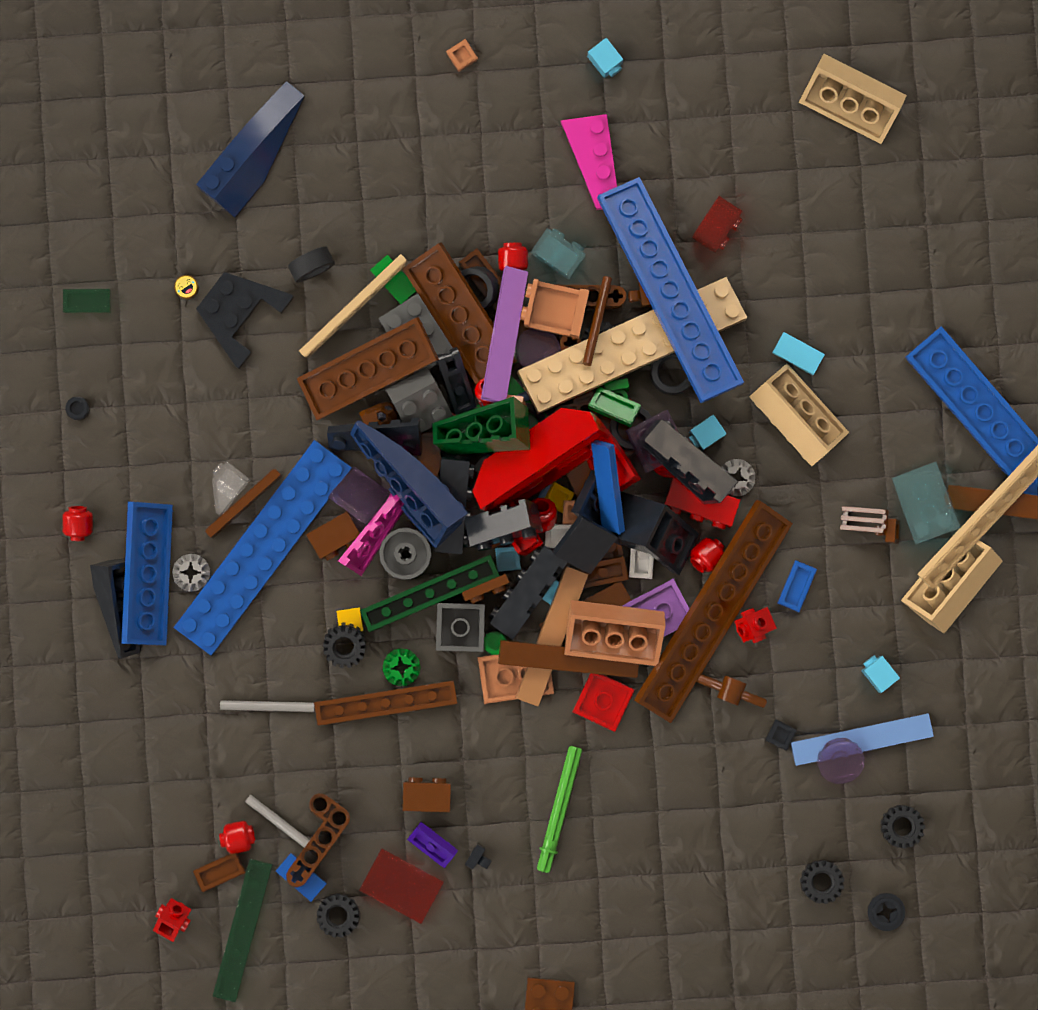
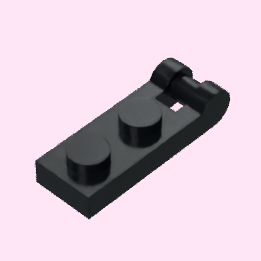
(456, 382)

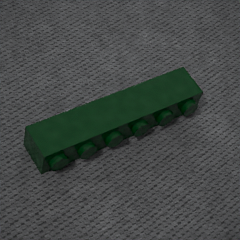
(429, 593)

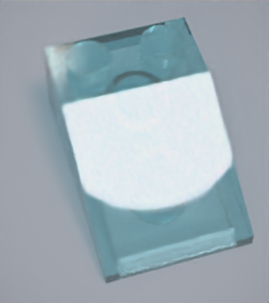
(926, 503)

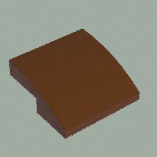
(609, 569)

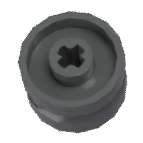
(392, 549)

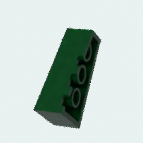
(485, 429)

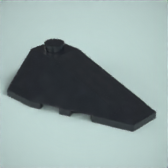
(109, 590)

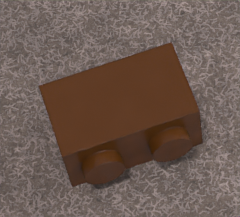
(333, 536)
(426, 796)

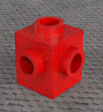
(754, 624)
(172, 919)

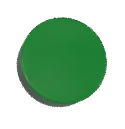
(492, 642)

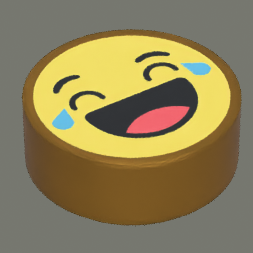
(186, 287)

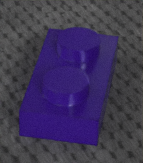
(432, 844)

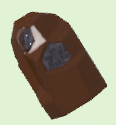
(380, 413)

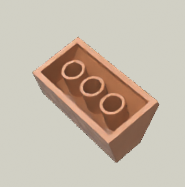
(614, 633)

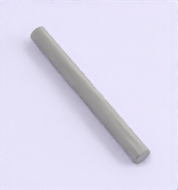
(267, 706)
(278, 821)

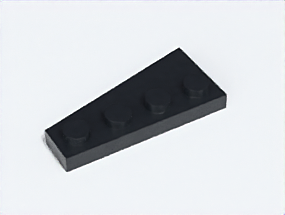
(404, 434)

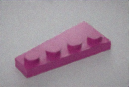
(592, 149)
(370, 539)

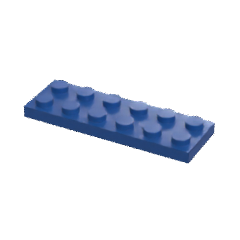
(147, 573)

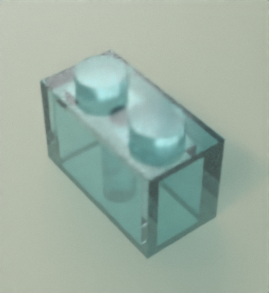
(559, 253)

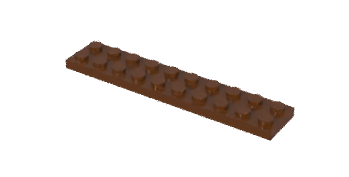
(713, 611)

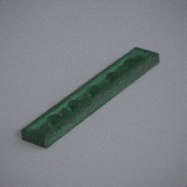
(242, 930)

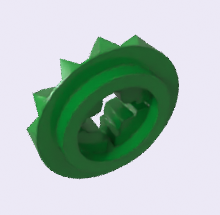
(408, 658)

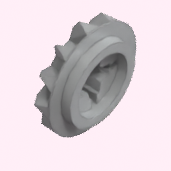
(747, 473)
(198, 580)

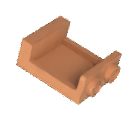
(554, 308)

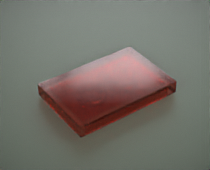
(401, 885)

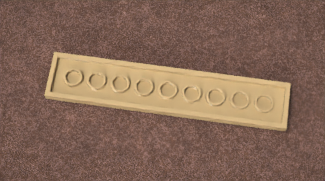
(618, 352)

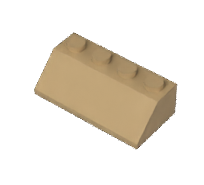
(852, 98)
(799, 414)
(955, 591)

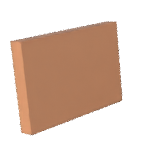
(503, 681)

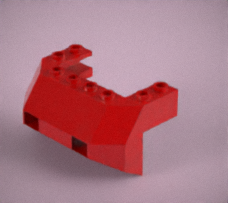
(556, 449)

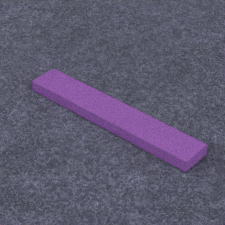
(504, 334)

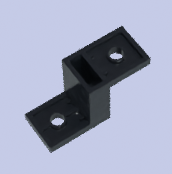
(648, 526)

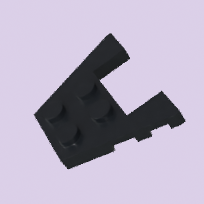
(231, 304)

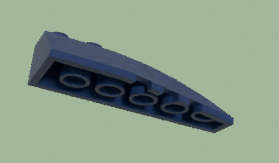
(250, 155)
(423, 495)

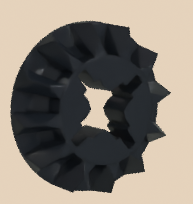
(896, 917)

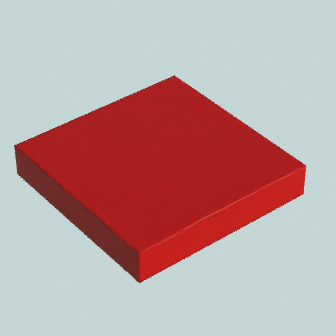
(603, 701)

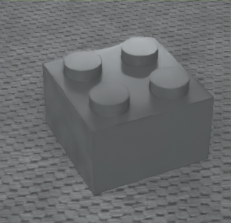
(419, 398)
(460, 627)

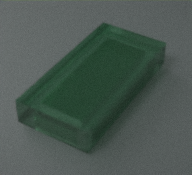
(86, 301)

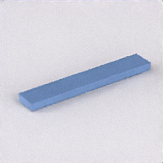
(867, 737)

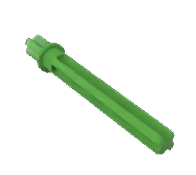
(559, 809)

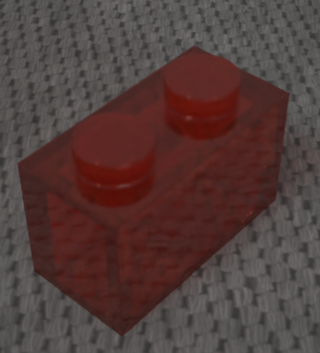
(717, 224)

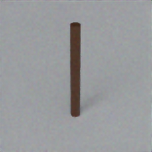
(597, 320)

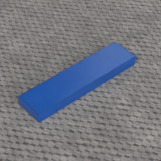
(608, 486)

